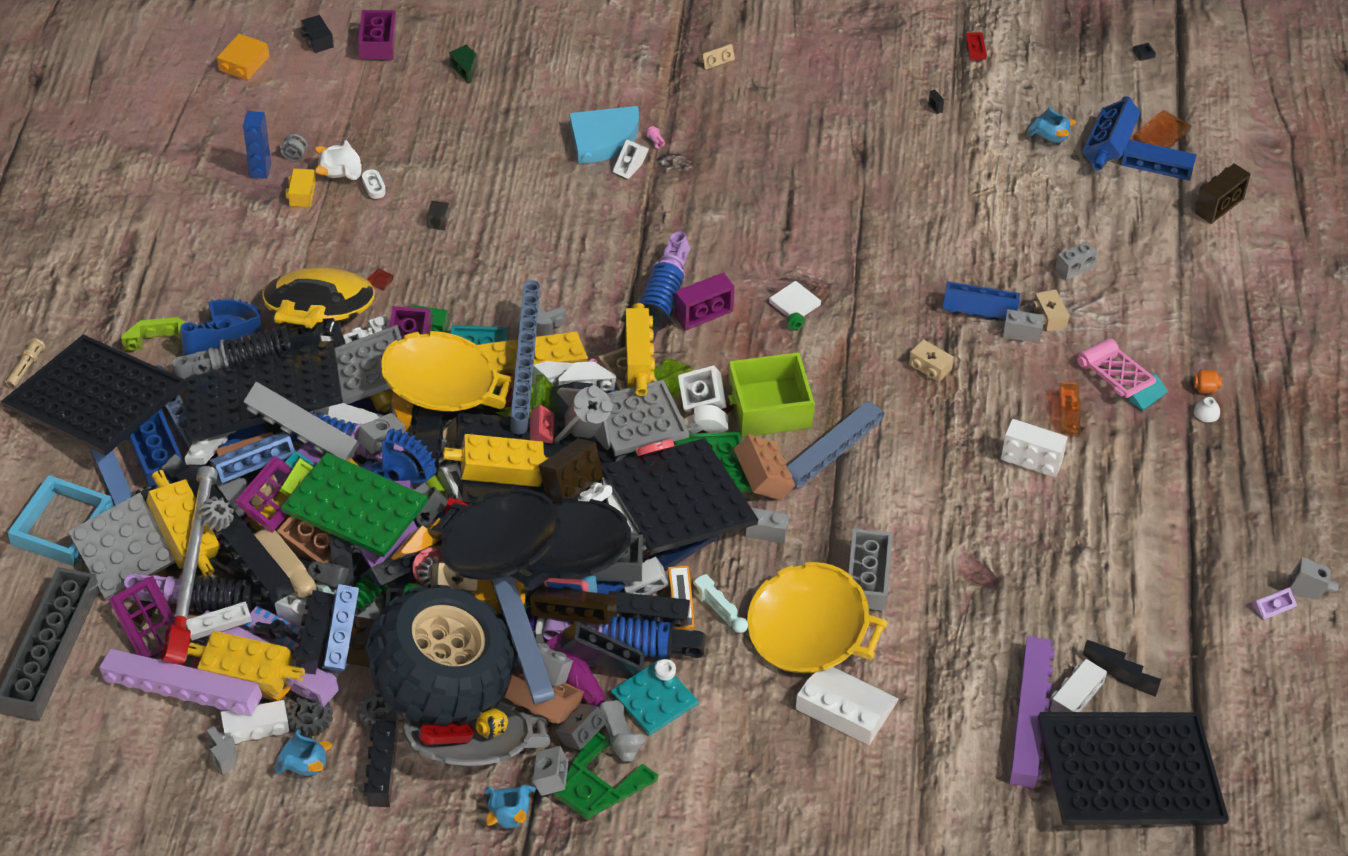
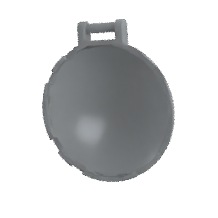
(482, 750)

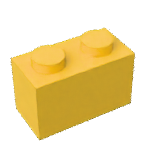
(301, 187)

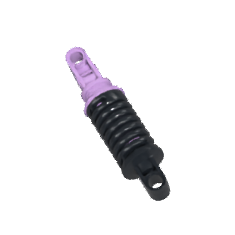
(207, 593)

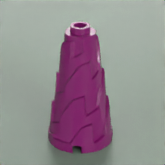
(580, 675)

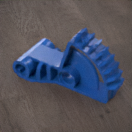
(222, 325)
(397, 464)

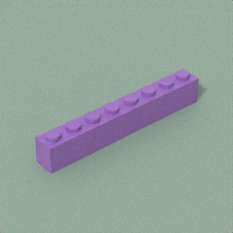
(1032, 701)

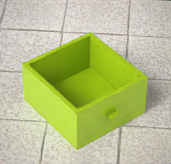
(770, 394)

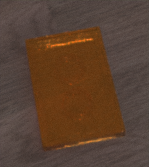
(1162, 130)

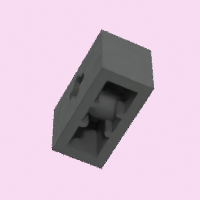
(581, 726)

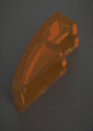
(1070, 408)

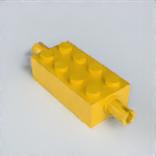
(639, 348)
(499, 459)
(174, 511)
(247, 660)

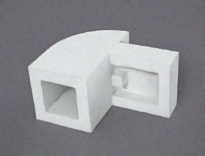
(707, 418)

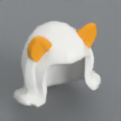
(339, 161)

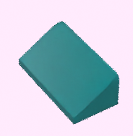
(1149, 395)

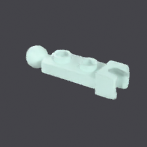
(716, 599)

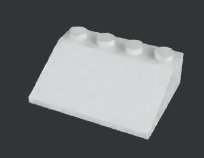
(845, 703)

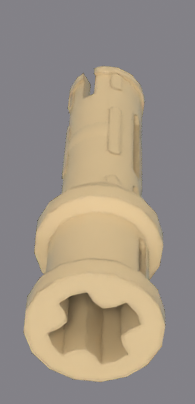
(29, 357)

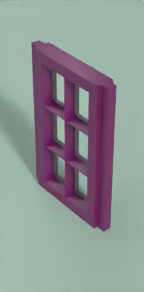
(254, 488)
(126, 618)

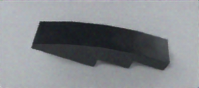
(1123, 670)

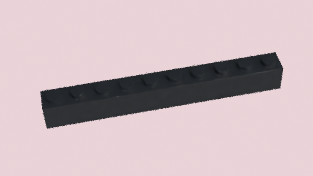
(246, 548)

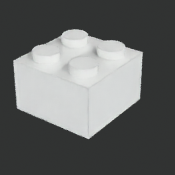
(702, 388)

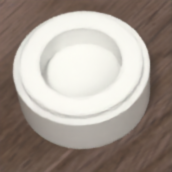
(665, 669)

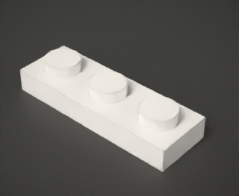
(219, 620)

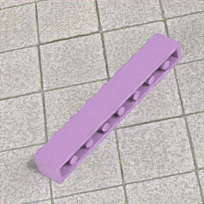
(181, 682)
(314, 687)

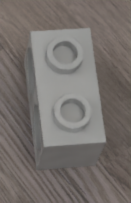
(1076, 260)

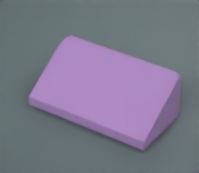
(1274, 603)

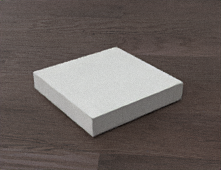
(794, 299)

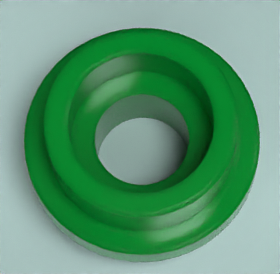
(795, 321)

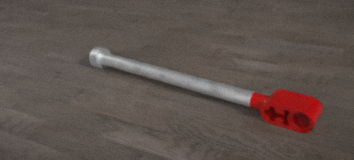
(176, 636)

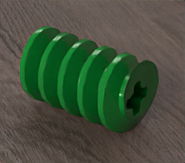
(367, 593)

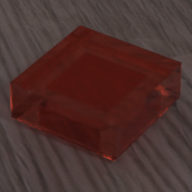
(380, 279)

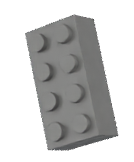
(871, 564)

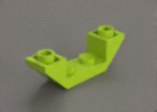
(150, 328)

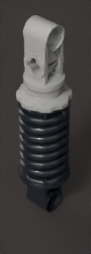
(254, 349)

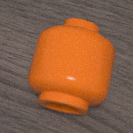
(1207, 381)

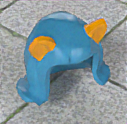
(1051, 126)
(302, 755)
(508, 805)

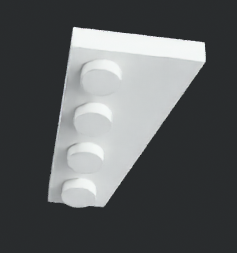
(203, 450)

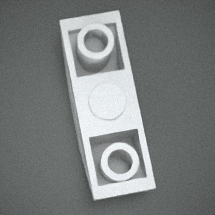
(589, 373)

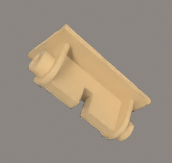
(717, 56)

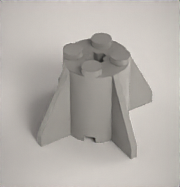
(587, 414)

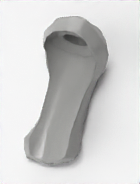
(622, 739)

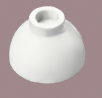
(1207, 410)

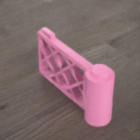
(1102, 354)

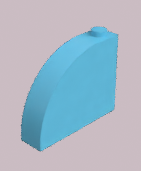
(602, 133)

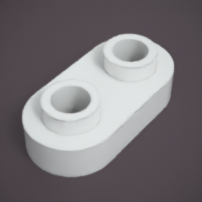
(373, 184)

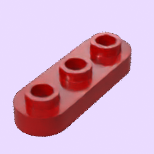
(453, 733)

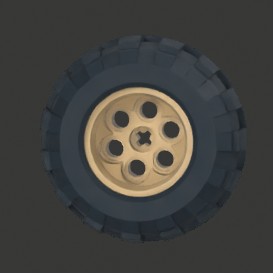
(440, 655)

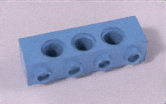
(252, 456)
(339, 628)

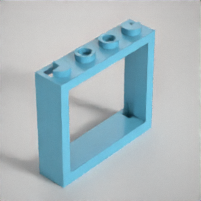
(19, 531)

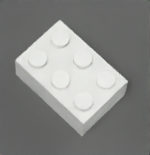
(1034, 448)

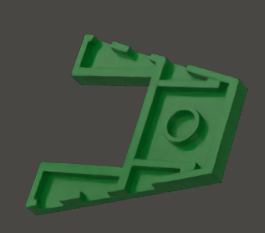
(589, 793)

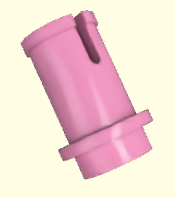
(653, 134)

